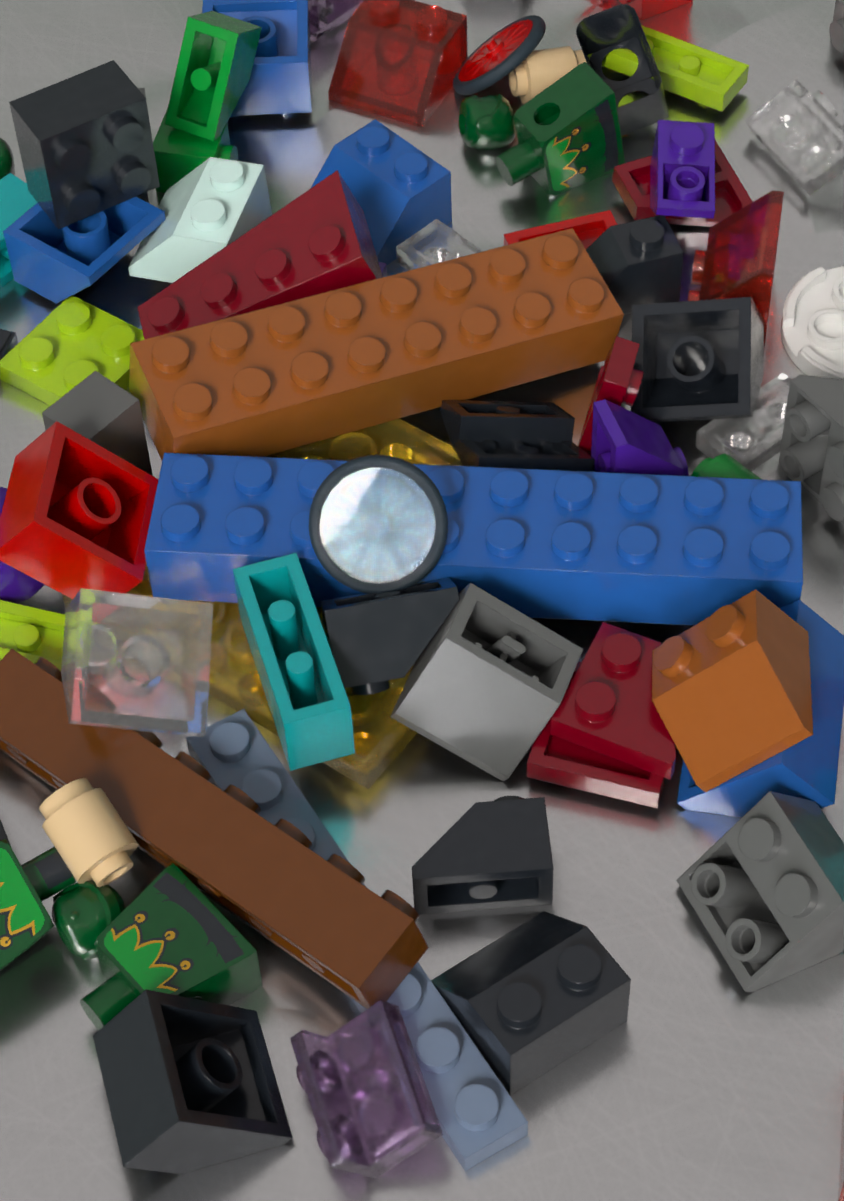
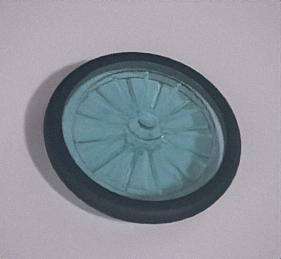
(378, 524)

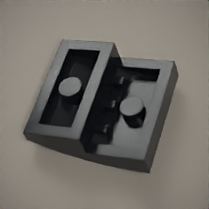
(514, 435)

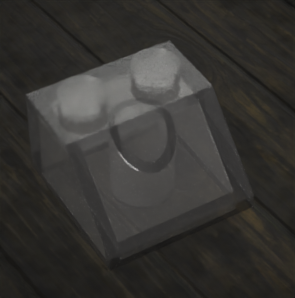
(137, 662)

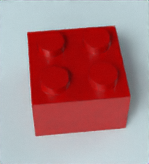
(76, 515)

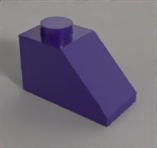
(632, 444)

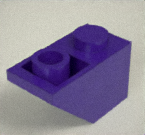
(683, 169)

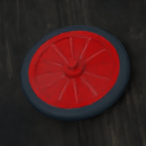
(499, 55)

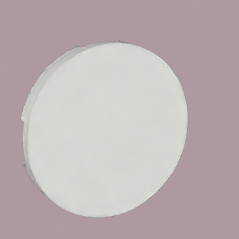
(815, 323)

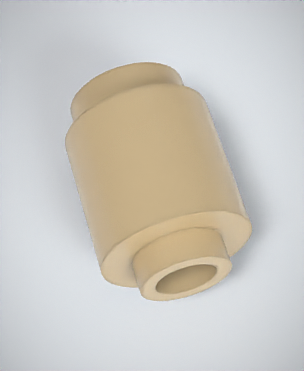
(542, 70)
(88, 833)

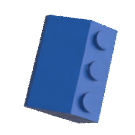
(806, 768)

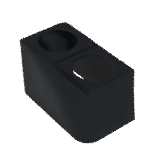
(618, 29)

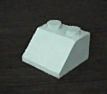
(202, 217)

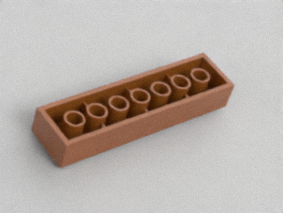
(375, 350)

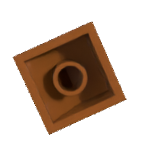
(734, 689)

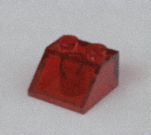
(399, 59)
(741, 255)

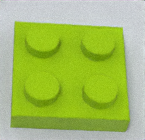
(68, 349)

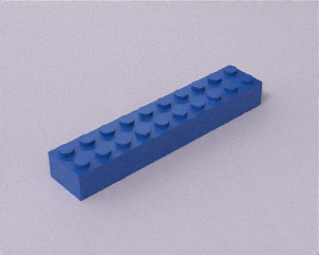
(527, 536)

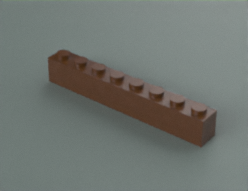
(216, 839)

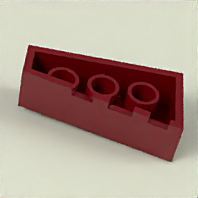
(295, 253)

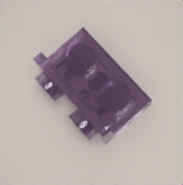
(366, 1092)

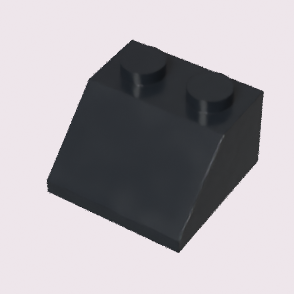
(698, 359)
(536, 997)
(189, 1083)

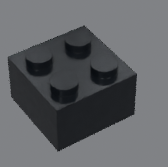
(85, 144)

